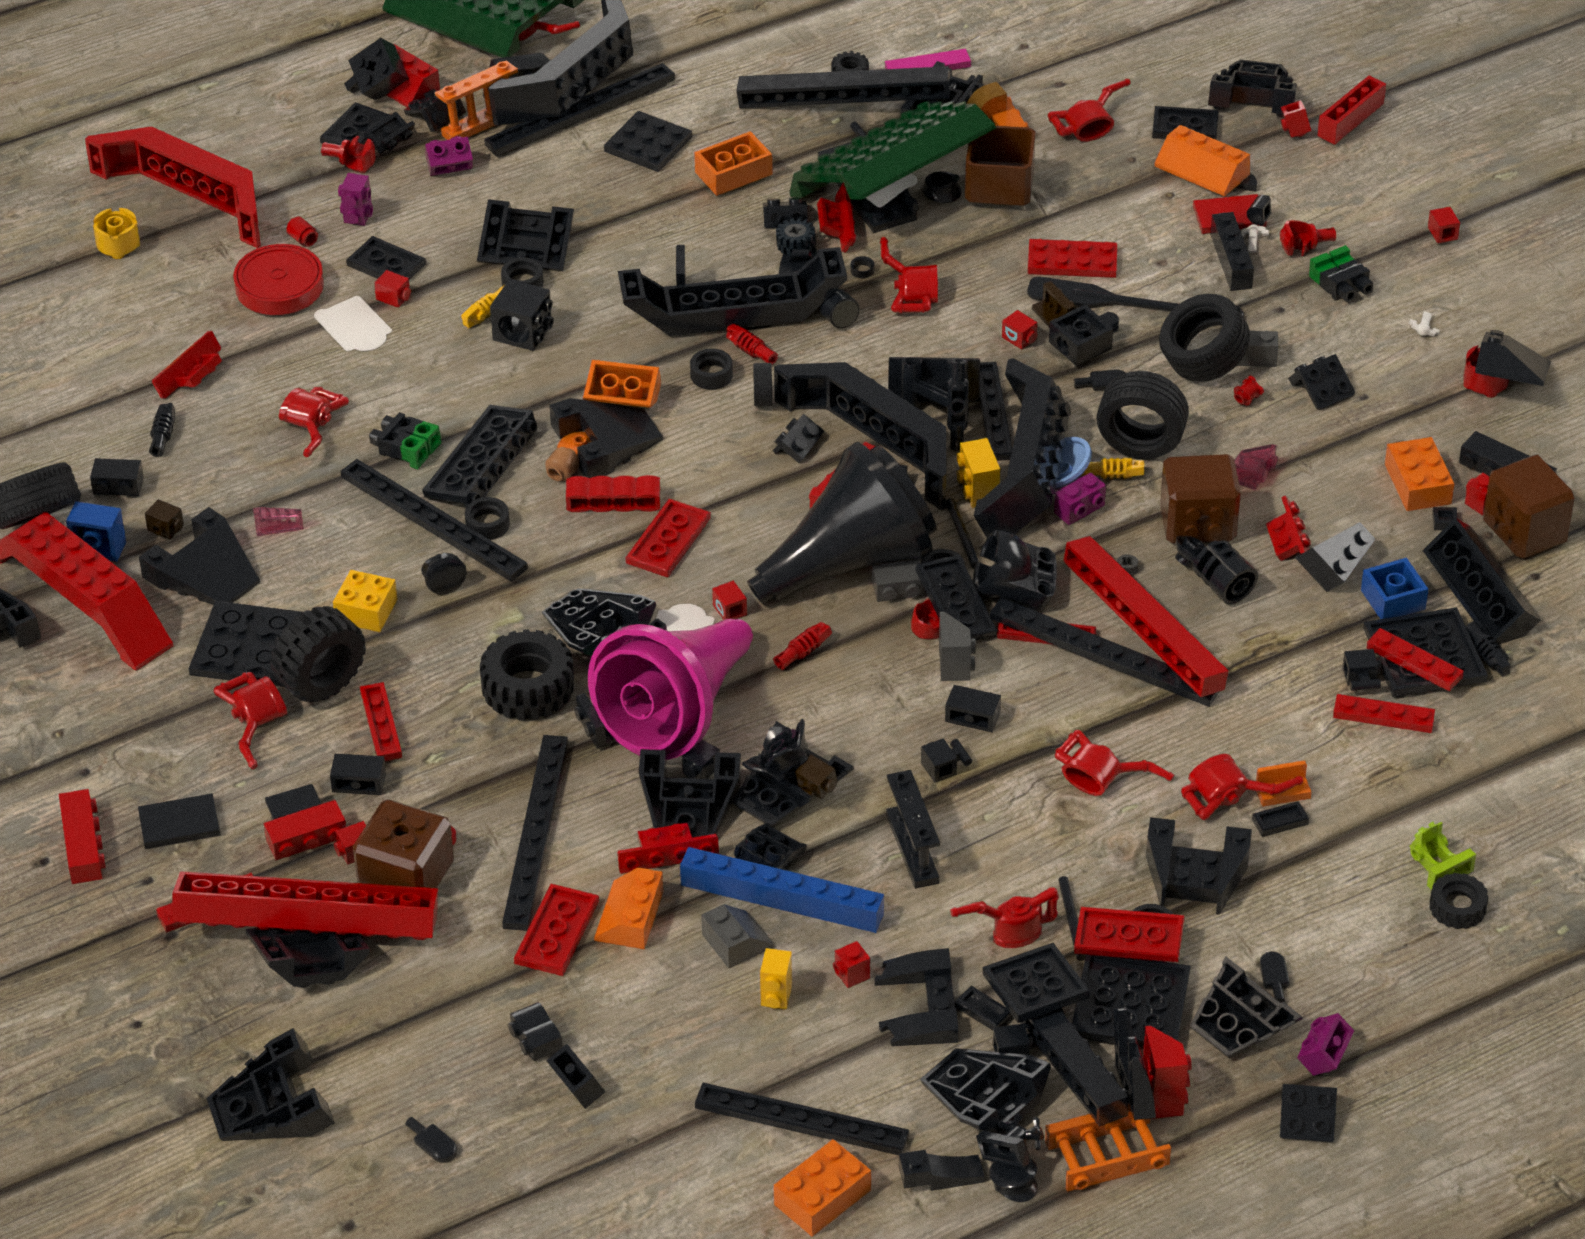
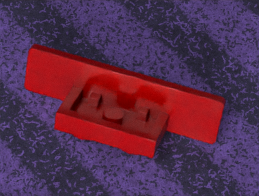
(837, 218)
(190, 366)
(1287, 532)
(664, 847)

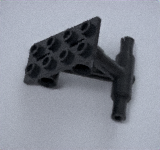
(939, 380)

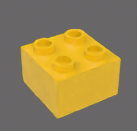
(977, 469)
(366, 599)

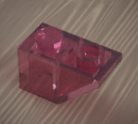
(1254, 464)

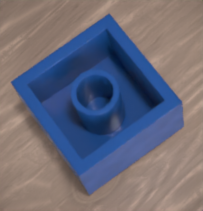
(99, 527)
(1394, 589)

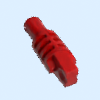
(750, 344)
(803, 644)

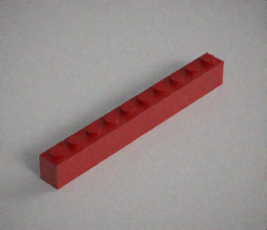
(1146, 616)

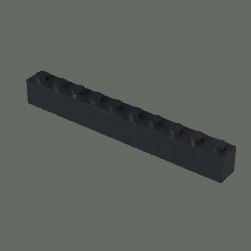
(844, 87)

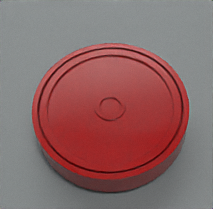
(278, 279)

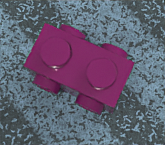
(448, 155)
(355, 199)
(1079, 498)
(1325, 1044)

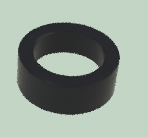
(862, 260)

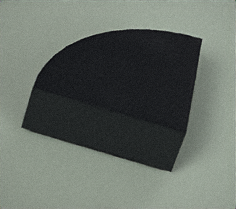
(1248, 183)

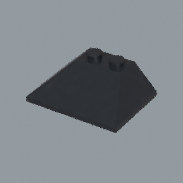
(525, 234)
(1509, 359)
(309, 957)

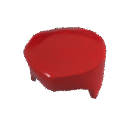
(925, 621)

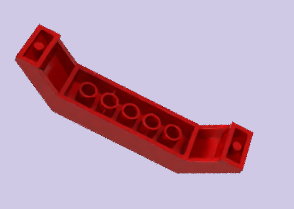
(181, 168)
(91, 585)

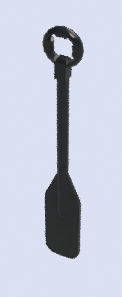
(1093, 295)

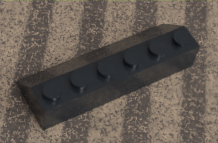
(1480, 583)

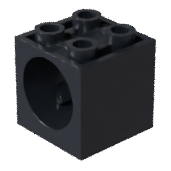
(521, 315)

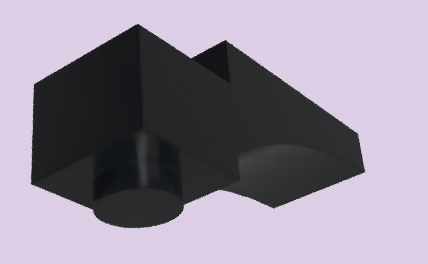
(939, 1172)

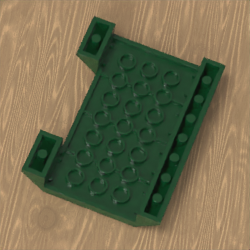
(480, 23)
(894, 149)

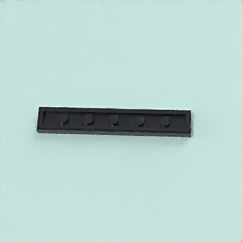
(994, 411)

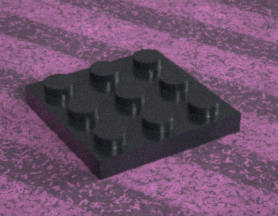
(648, 141)
(1035, 982)

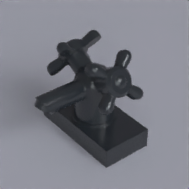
(1011, 1146)

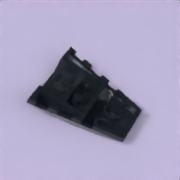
(776, 800)

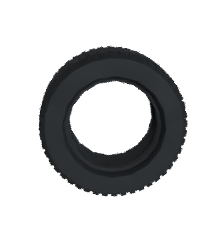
(1214, 358)
(1145, 390)
(36, 492)

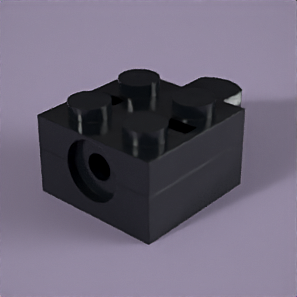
(1083, 334)

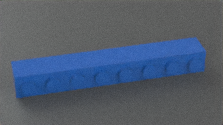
(782, 889)

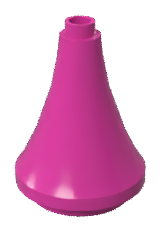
(661, 684)

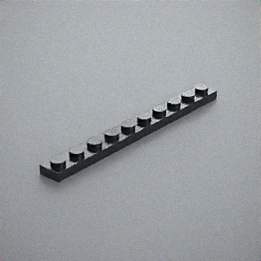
(585, 107)
(434, 520)
(1094, 648)
(535, 833)

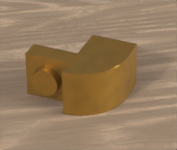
(990, 99)

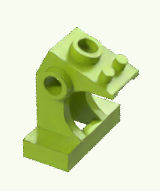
(1432, 843)

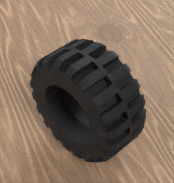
(318, 654)
(527, 696)

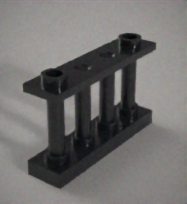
(913, 829)

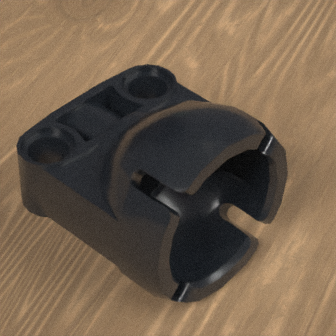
(1019, 571)

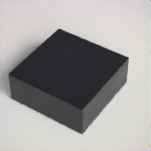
(1443, 516)

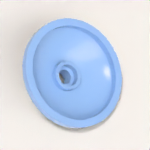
(1075, 460)

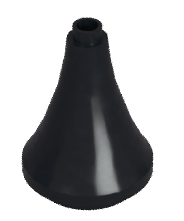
(859, 520)

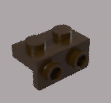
(1053, 304)

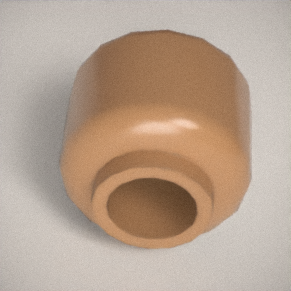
(562, 464)

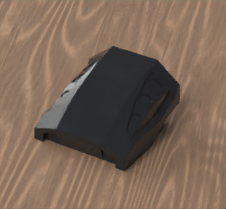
(769, 847)

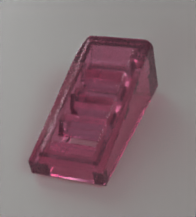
(264, 520)

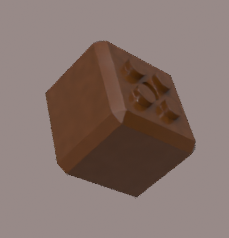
(1001, 167)
(1200, 497)
(1528, 506)
(403, 847)

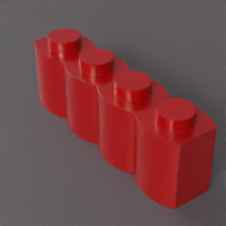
(610, 493)

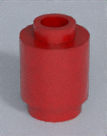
(302, 231)

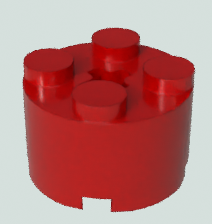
(1480, 383)

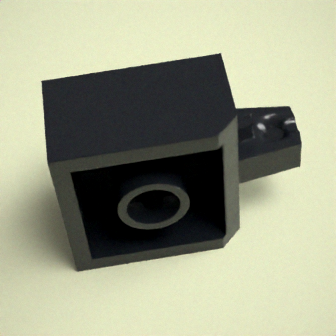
(376, 70)

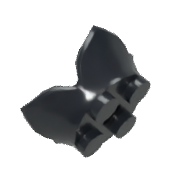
(782, 750)

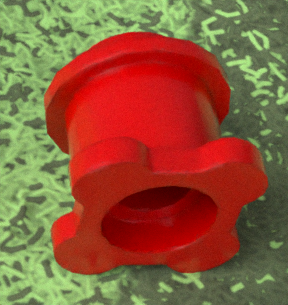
(1248, 391)

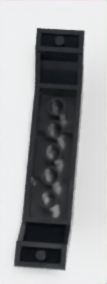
(568, 74)
(735, 301)
(871, 411)
(1034, 454)

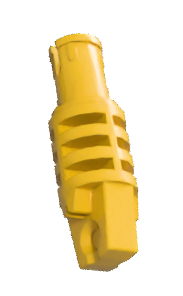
(479, 310)
(1116, 468)

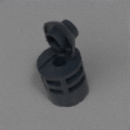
(1219, 567)

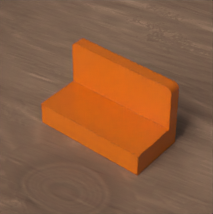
(1282, 773)

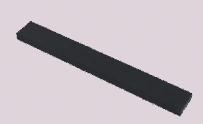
(802, 1119)

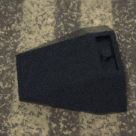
(592, 615)

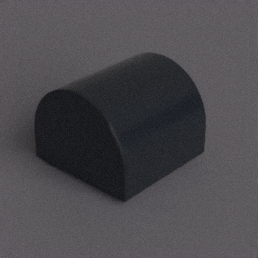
(1260, 210)

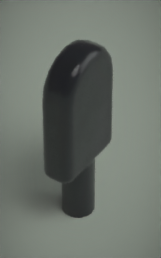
(1098, 379)
(1274, 974)
(433, 1141)

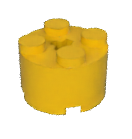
(116, 232)

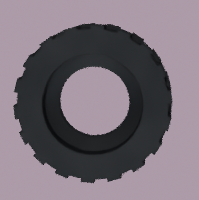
(1455, 916)

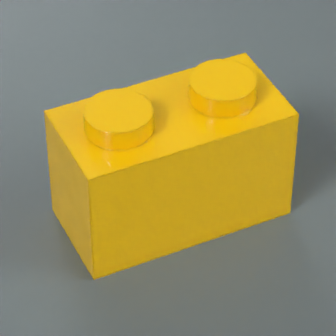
(776, 978)

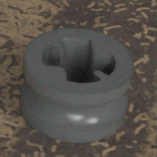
(1129, 560)

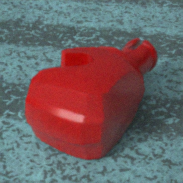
(352, 154)
(1303, 236)

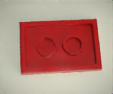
(1237, 204)

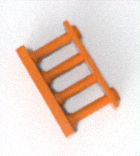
(474, 121)
(1086, 1129)

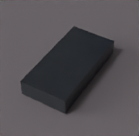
(1280, 819)
(983, 1008)

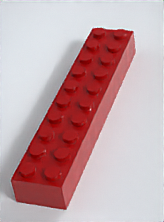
(305, 905)

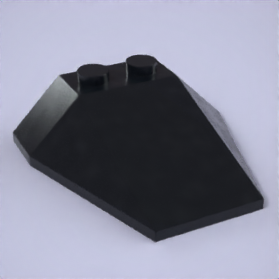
(987, 1086)

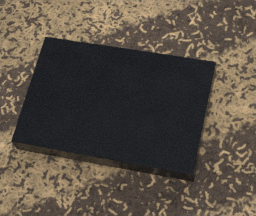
(1169, 118)
(352, 124)
(378, 256)
(178, 821)

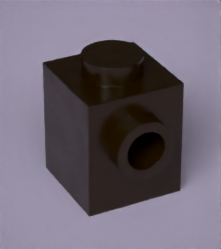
(164, 519)
(816, 777)

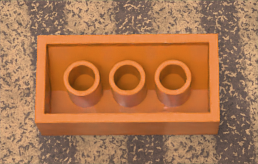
(1203, 160)

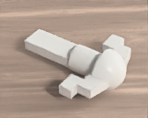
(1253, 231)
(1423, 328)

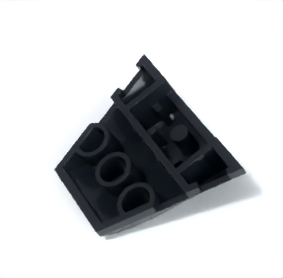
(1239, 1012)

